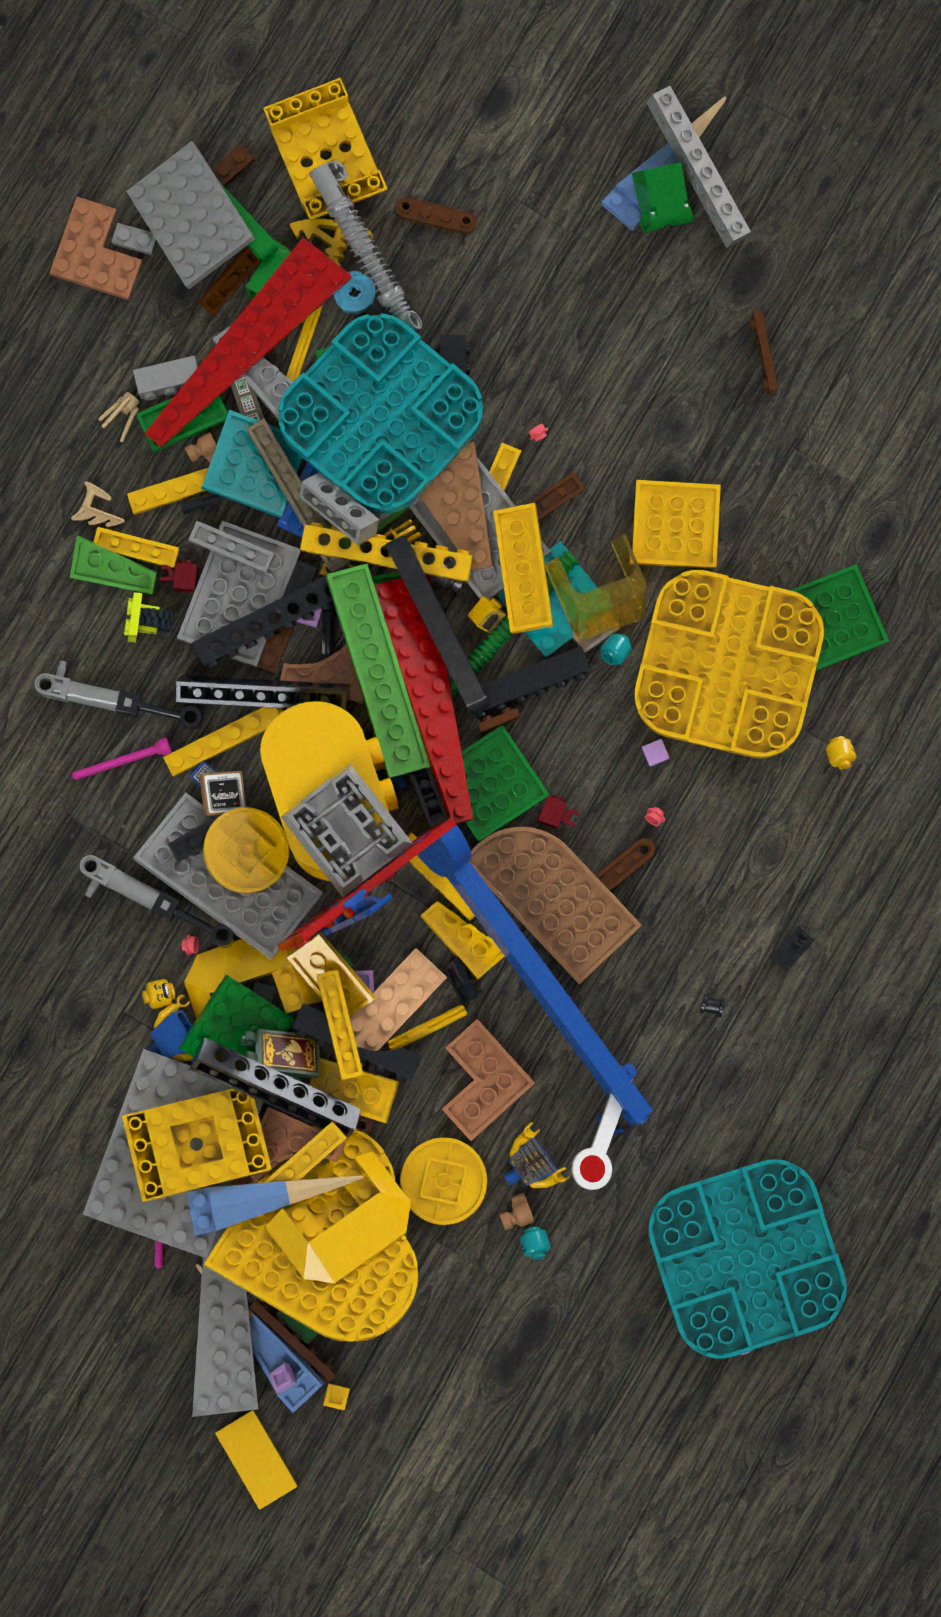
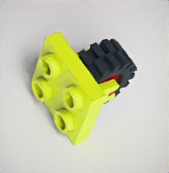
(146, 619)

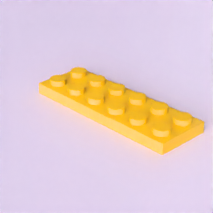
(523, 568)

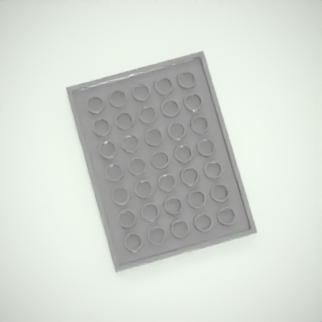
(116, 1192)

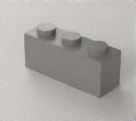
(164, 377)

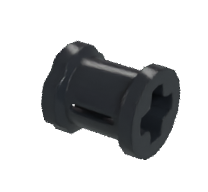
(712, 1005)

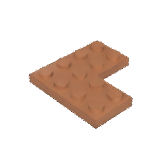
(83, 256)
(495, 1083)

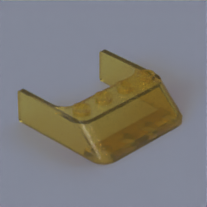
(606, 606)

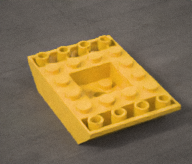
(162, 1151)

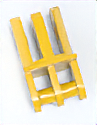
(408, 532)

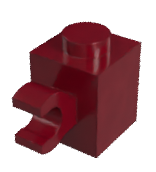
(184, 577)
(553, 812)

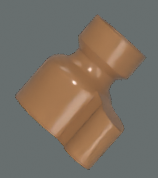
(204, 447)
(520, 1215)

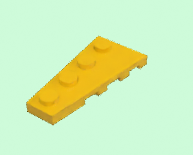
(468, 944)

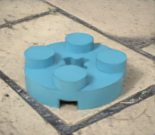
(356, 304)

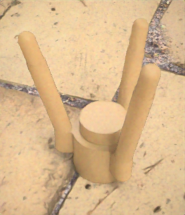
(125, 404)

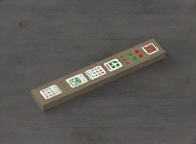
(246, 400)

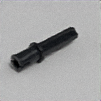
(200, 502)
(328, 628)

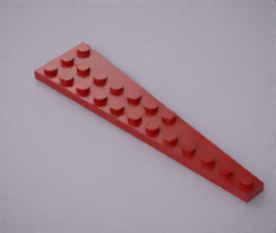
(279, 307)
(429, 694)

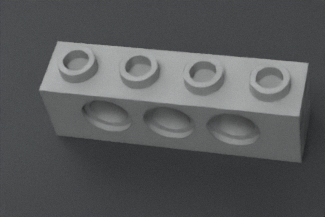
(339, 508)

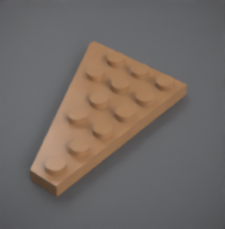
(459, 506)

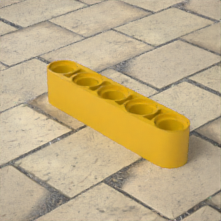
(442, 884)

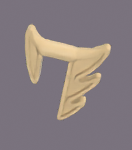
(87, 512)

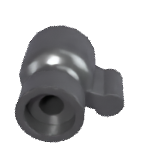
(443, 583)

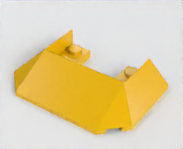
(245, 965)
(354, 1238)

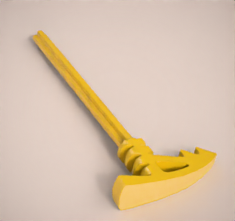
(337, 245)

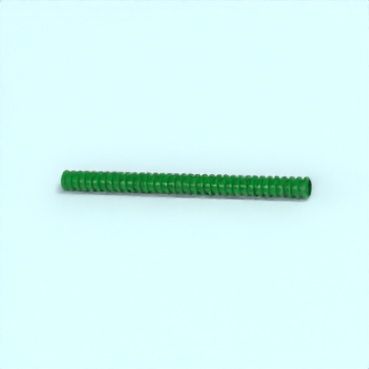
(503, 632)

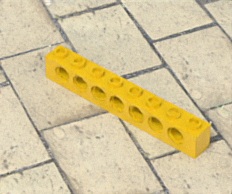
(314, 531)

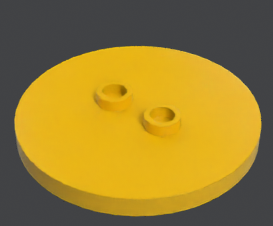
(246, 850)
(444, 1181)

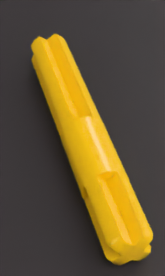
(427, 1027)

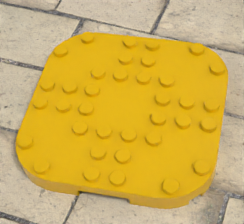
(729, 664)

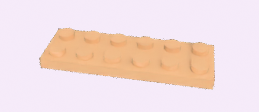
(395, 1001)

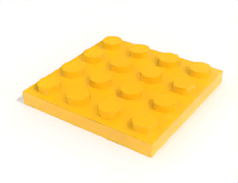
(676, 524)

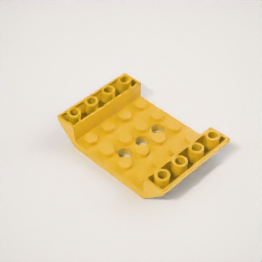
(319, 123)

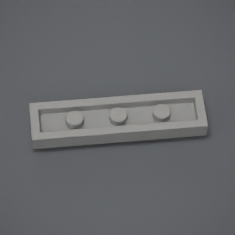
(231, 547)

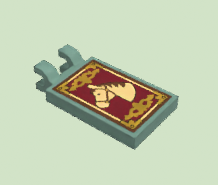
(284, 1052)

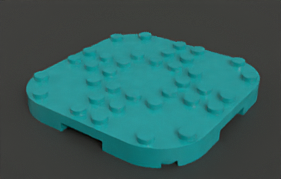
(380, 413)
(747, 1259)

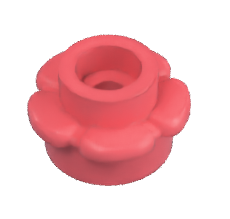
(538, 433)
(654, 816)
(190, 944)

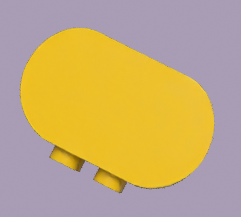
(309, 748)

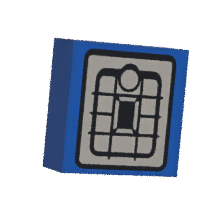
(201, 769)

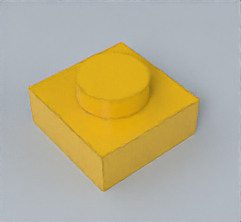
(336, 1396)

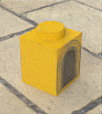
(487, 614)

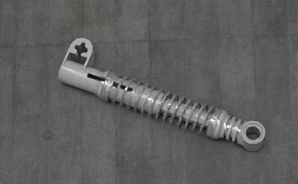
(340, 206)

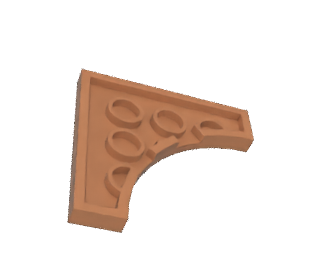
(334, 669)
(283, 1139)

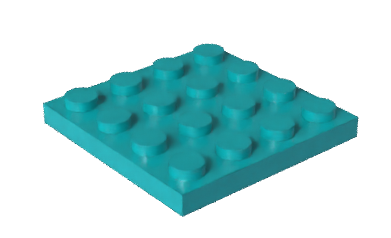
(240, 471)
(552, 638)

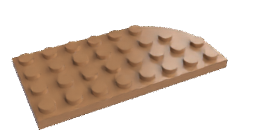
(554, 897)

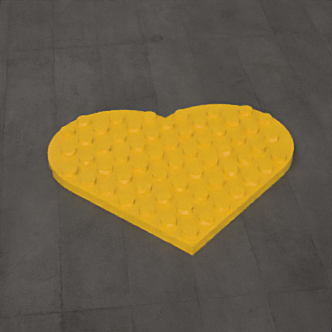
(356, 1306)

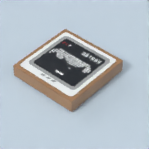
(222, 792)

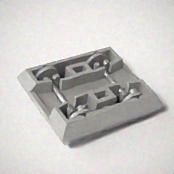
(346, 830)

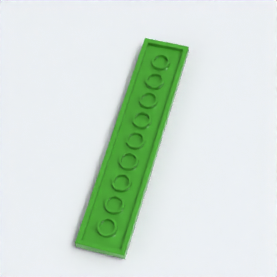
(377, 670)

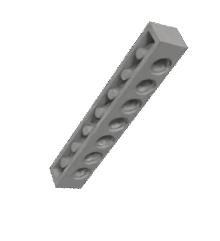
(698, 166)

